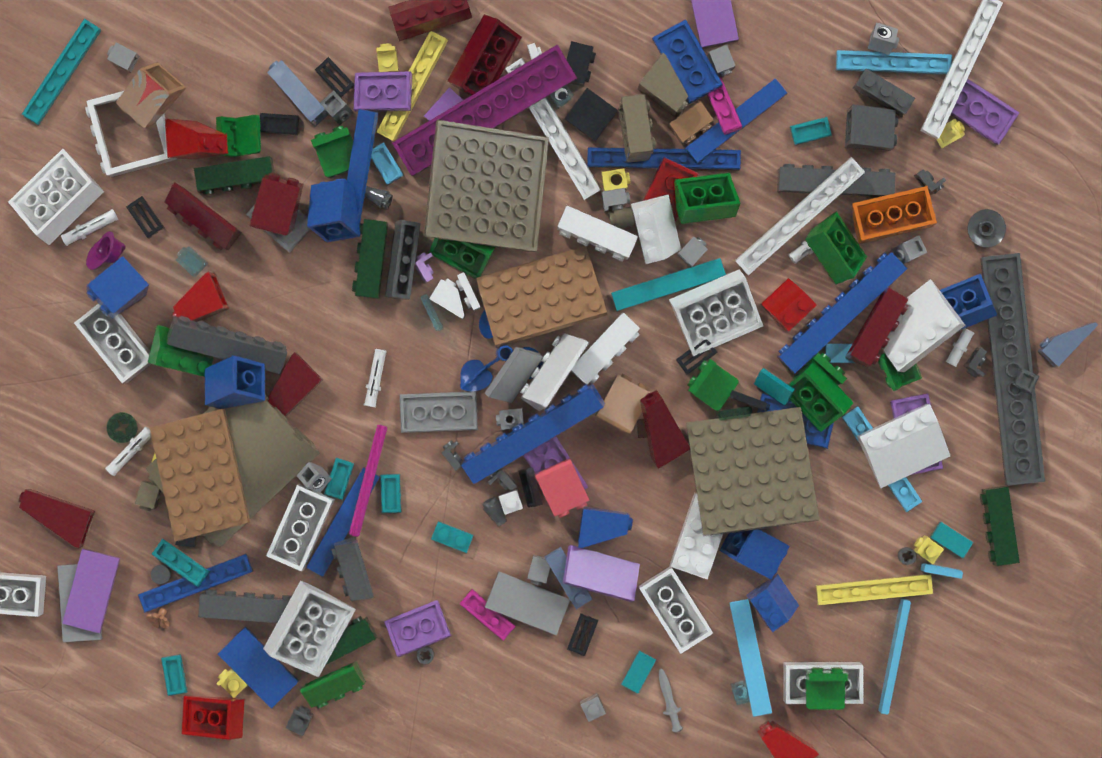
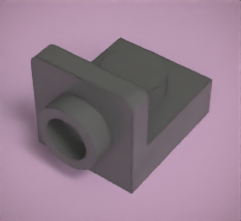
(336, 107)
(926, 179)
(976, 359)
(453, 458)
(505, 480)
(299, 720)

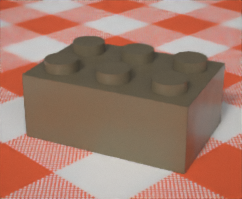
(636, 128)

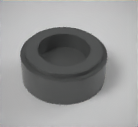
(160, 574)

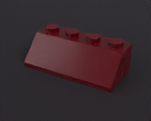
(422, 16)
(484, 56)
(203, 217)
(877, 328)

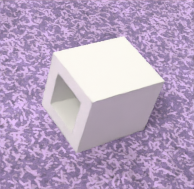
(510, 501)

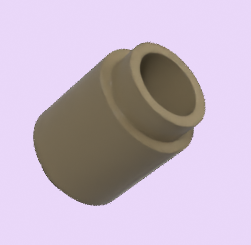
(622, 217)

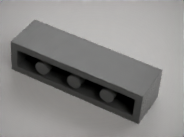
(402, 260)

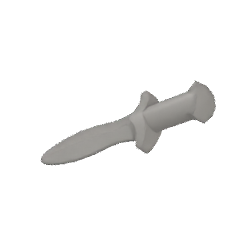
(671, 708)

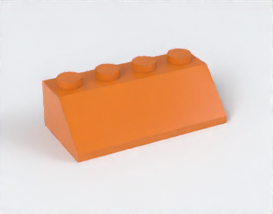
(893, 215)

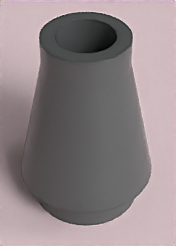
(379, 197)
(494, 510)

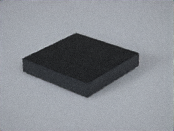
(591, 114)

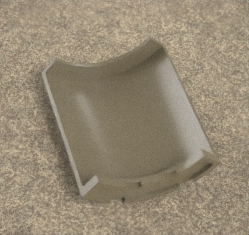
(266, 454)

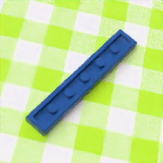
(746, 113)
(361, 155)
(338, 529)
(182, 587)

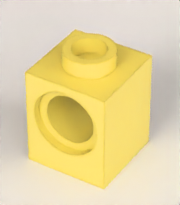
(606, 179)

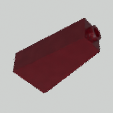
(293, 384)
(662, 431)
(60, 516)

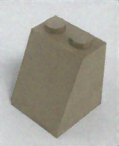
(664, 87)

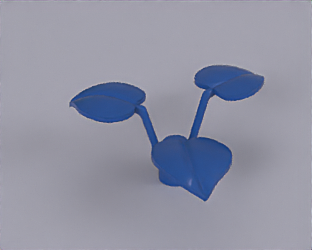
(474, 374)

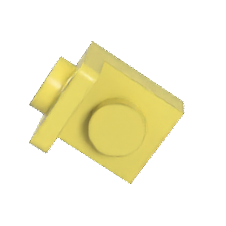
(387, 58)
(951, 133)
(928, 549)
(231, 682)

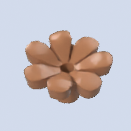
(159, 619)

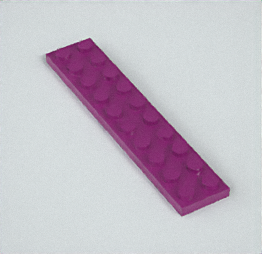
(491, 104)

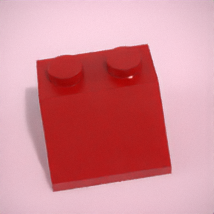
(788, 305)

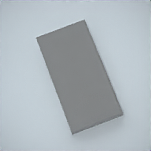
(438, 412)
(527, 603)
(70, 633)

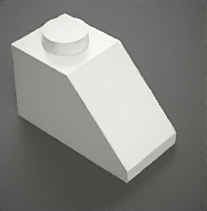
(448, 297)

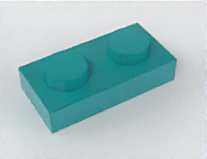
(452, 537)

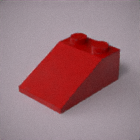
(213, 717)

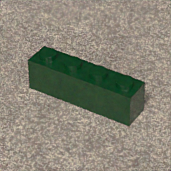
(232, 175)
(371, 259)
(1000, 526)
(353, 637)

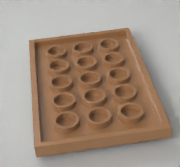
(541, 296)
(199, 475)

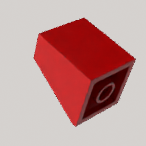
(193, 140)
(202, 299)
(784, 743)

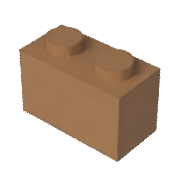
(690, 123)

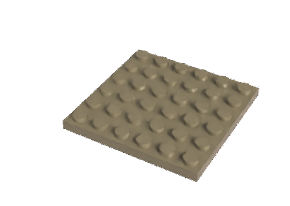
(486, 186)
(752, 472)

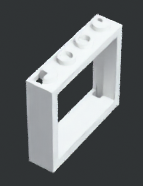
(101, 145)

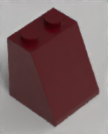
(277, 204)

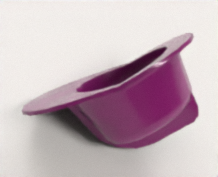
(104, 251)

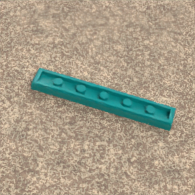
(61, 71)
(668, 284)

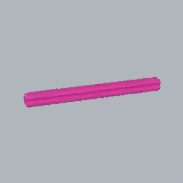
(368, 480)

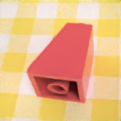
(562, 488)

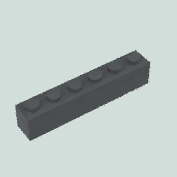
(808, 179)
(223, 343)
(242, 607)

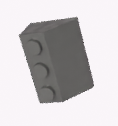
(352, 569)

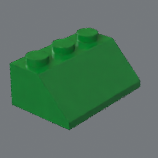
(706, 198)
(836, 248)
(463, 256)
(176, 357)
(819, 396)
(333, 685)

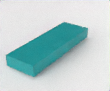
(180, 562)

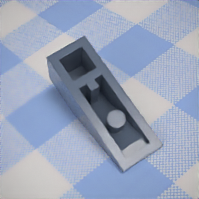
(1060, 346)
(557, 562)

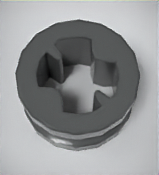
(909, 561)
(426, 660)

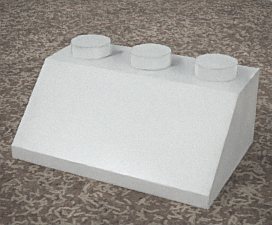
(656, 228)

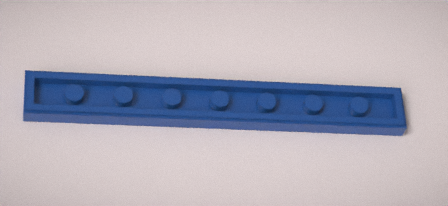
(616, 159)

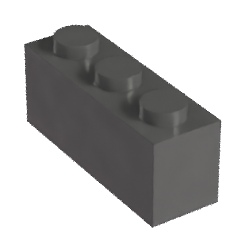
(884, 92)

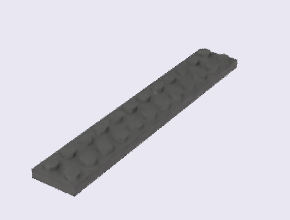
(1009, 353)

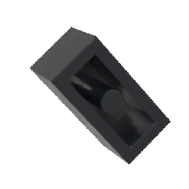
(579, 59)

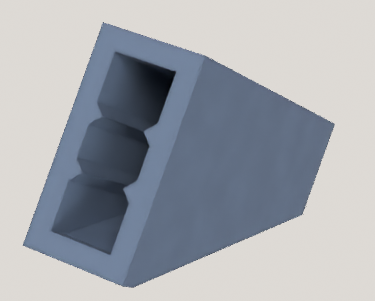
(297, 92)

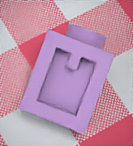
(424, 270)

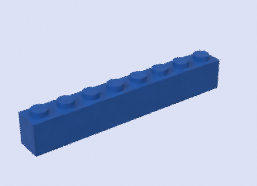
(842, 312)
(533, 433)

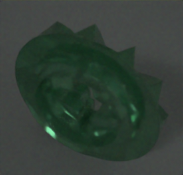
(120, 436)

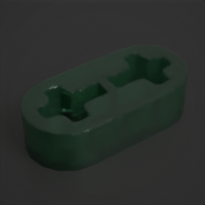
(734, 413)

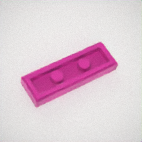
(724, 110)
(493, 620)

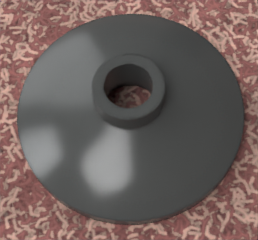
(995, 224)

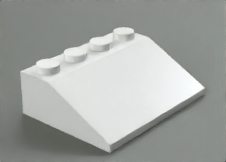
(55, 197)
(716, 312)
(922, 327)
(553, 371)
(904, 445)
(309, 629)

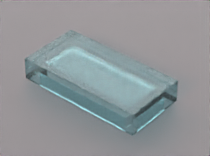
(432, 313)

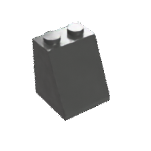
(870, 128)

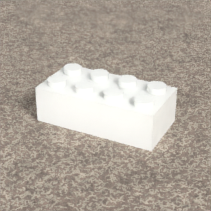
(597, 233)
(115, 343)
(605, 348)
(300, 527)
(693, 550)
(22, 594)
(675, 609)
(795, 680)

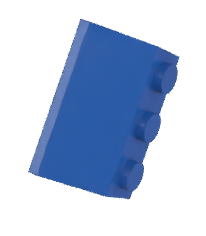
(970, 300)

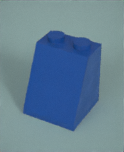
(333, 211)
(117, 288)
(234, 383)
(602, 525)
(755, 550)
(773, 602)

